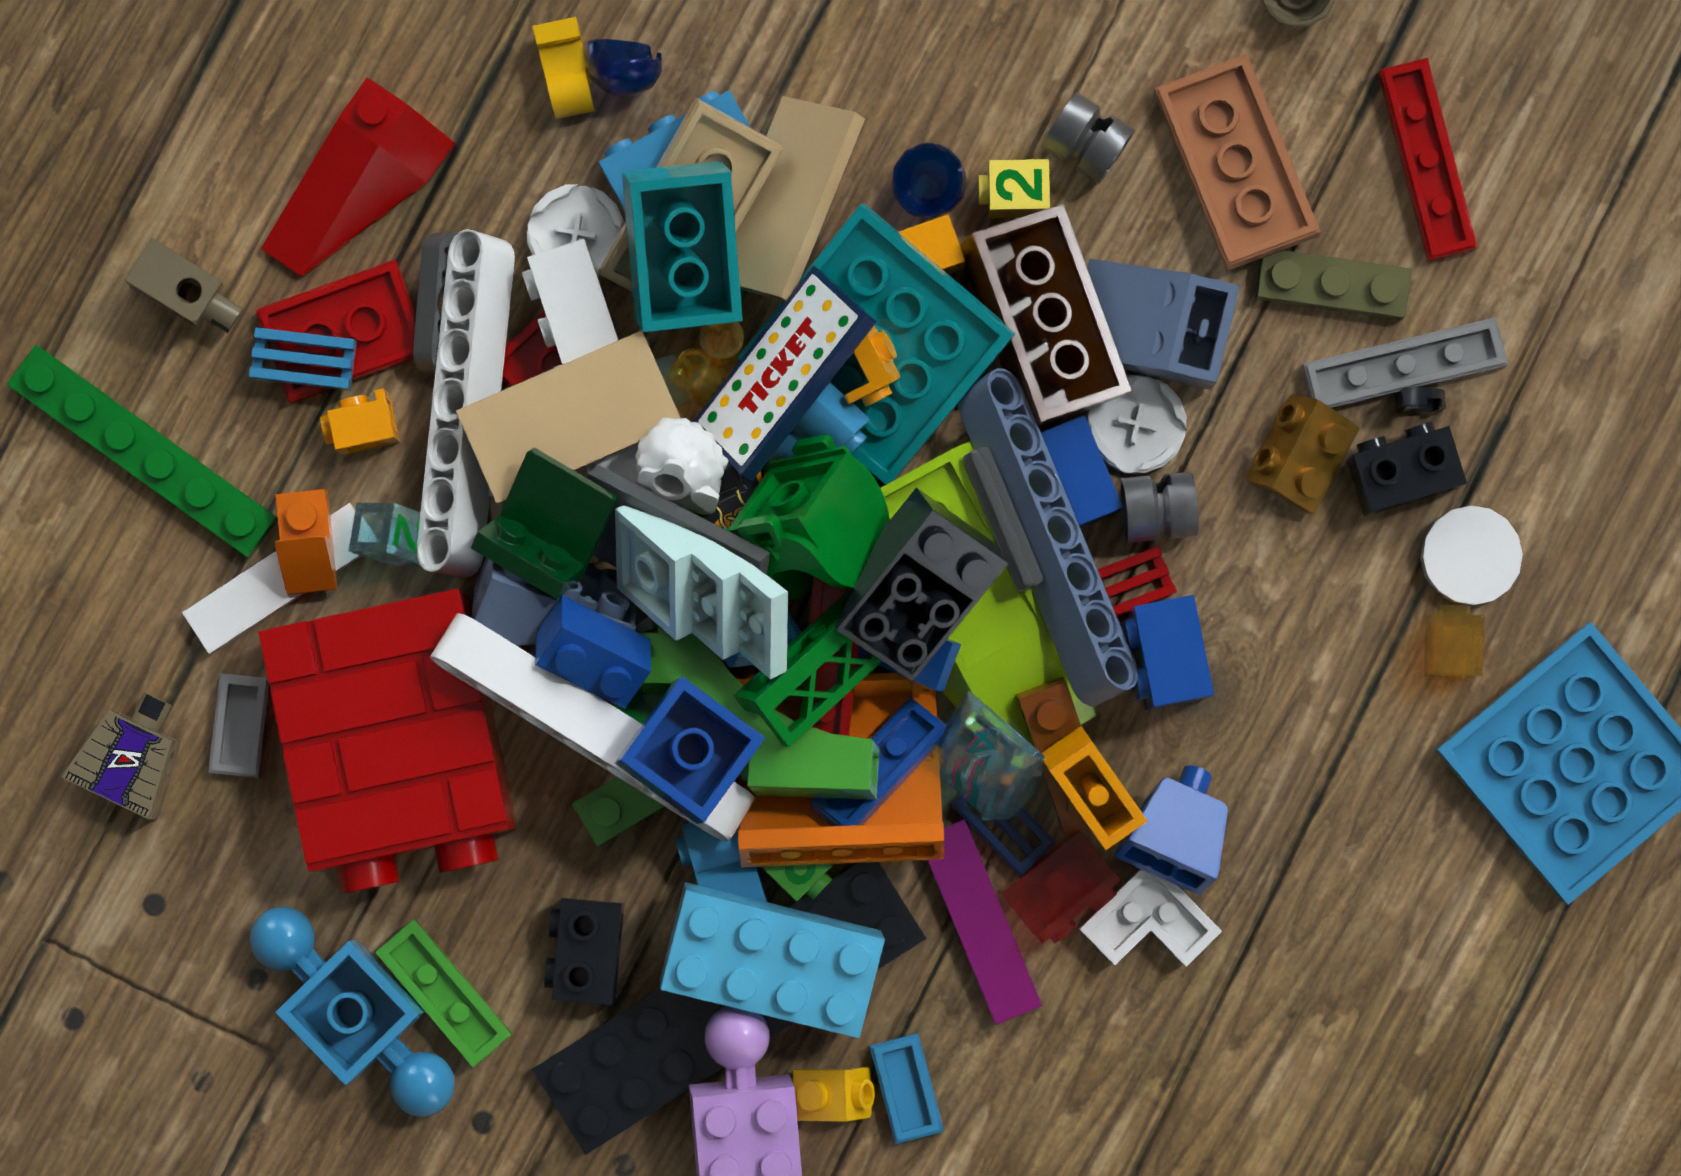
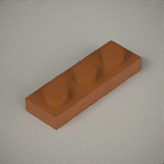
(1049, 718)

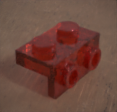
(1062, 888)

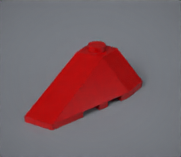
(362, 170)

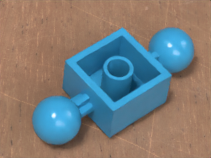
(351, 1011)

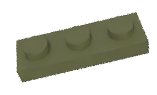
(1334, 284)

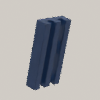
(1032, 854)

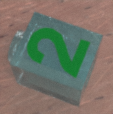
(385, 533)

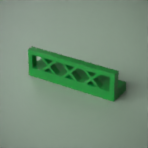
(804, 657)

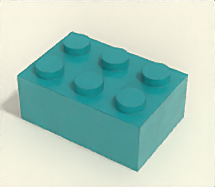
(682, 246)

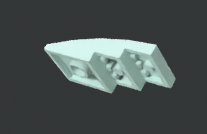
(701, 590)

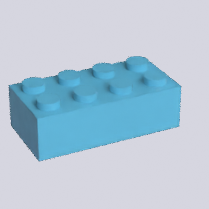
(772, 960)

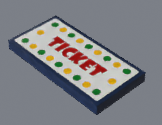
(784, 372)

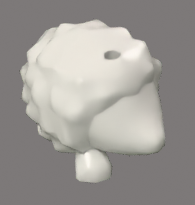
(682, 464)

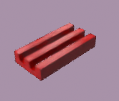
(1161, 571)

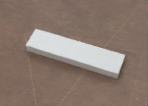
(258, 592)

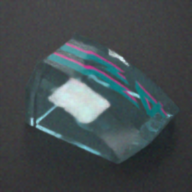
(988, 761)

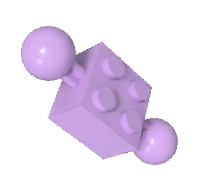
(746, 1121)

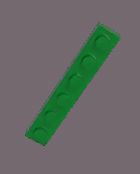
(142, 451)

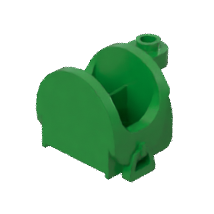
(814, 516)

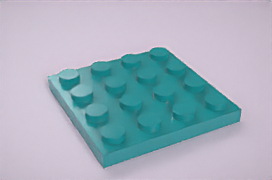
(936, 327)

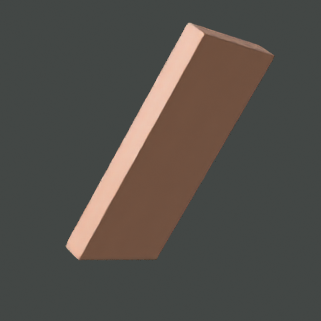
(1236, 162)

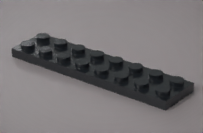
(659, 1042)

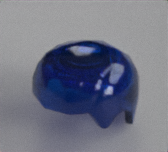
(622, 66)
(929, 180)

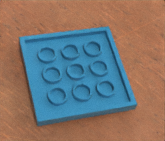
(1573, 763)

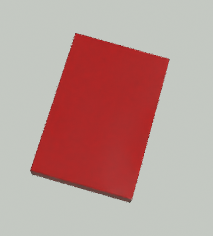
(362, 307)

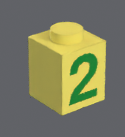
(1015, 187)

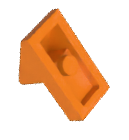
(305, 542)

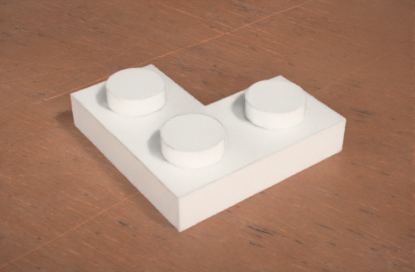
(1155, 906)

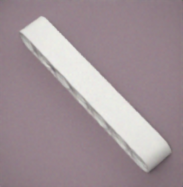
(466, 371)
(561, 710)

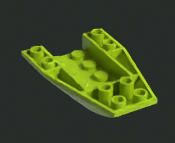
(1004, 634)

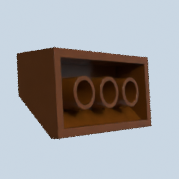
(1043, 292)

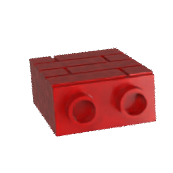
(385, 742)

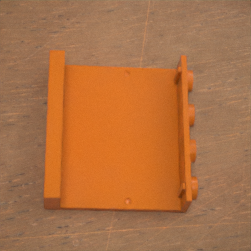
(902, 829)

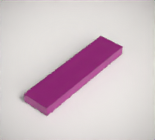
(983, 926)

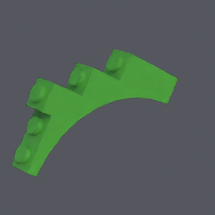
(811, 767)

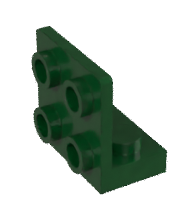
(547, 525)

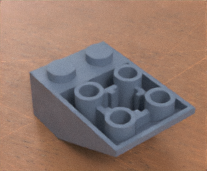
(1166, 320)
(519, 609)

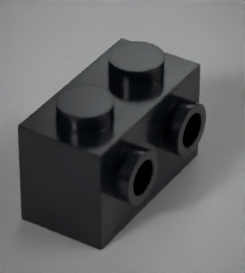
(1405, 469)
(585, 951)

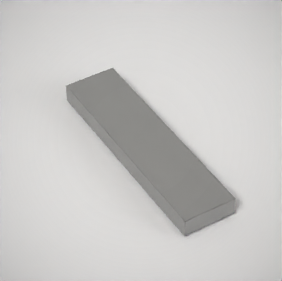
(1406, 364)

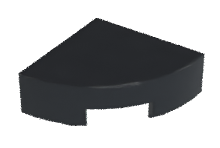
(1420, 400)

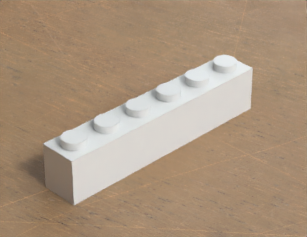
(576, 319)

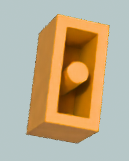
(1093, 788)

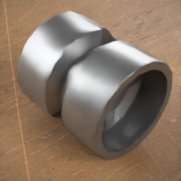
(1087, 138)
(1159, 507)

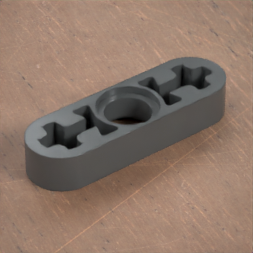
(428, 318)

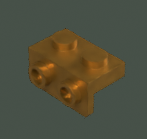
(1302, 452)

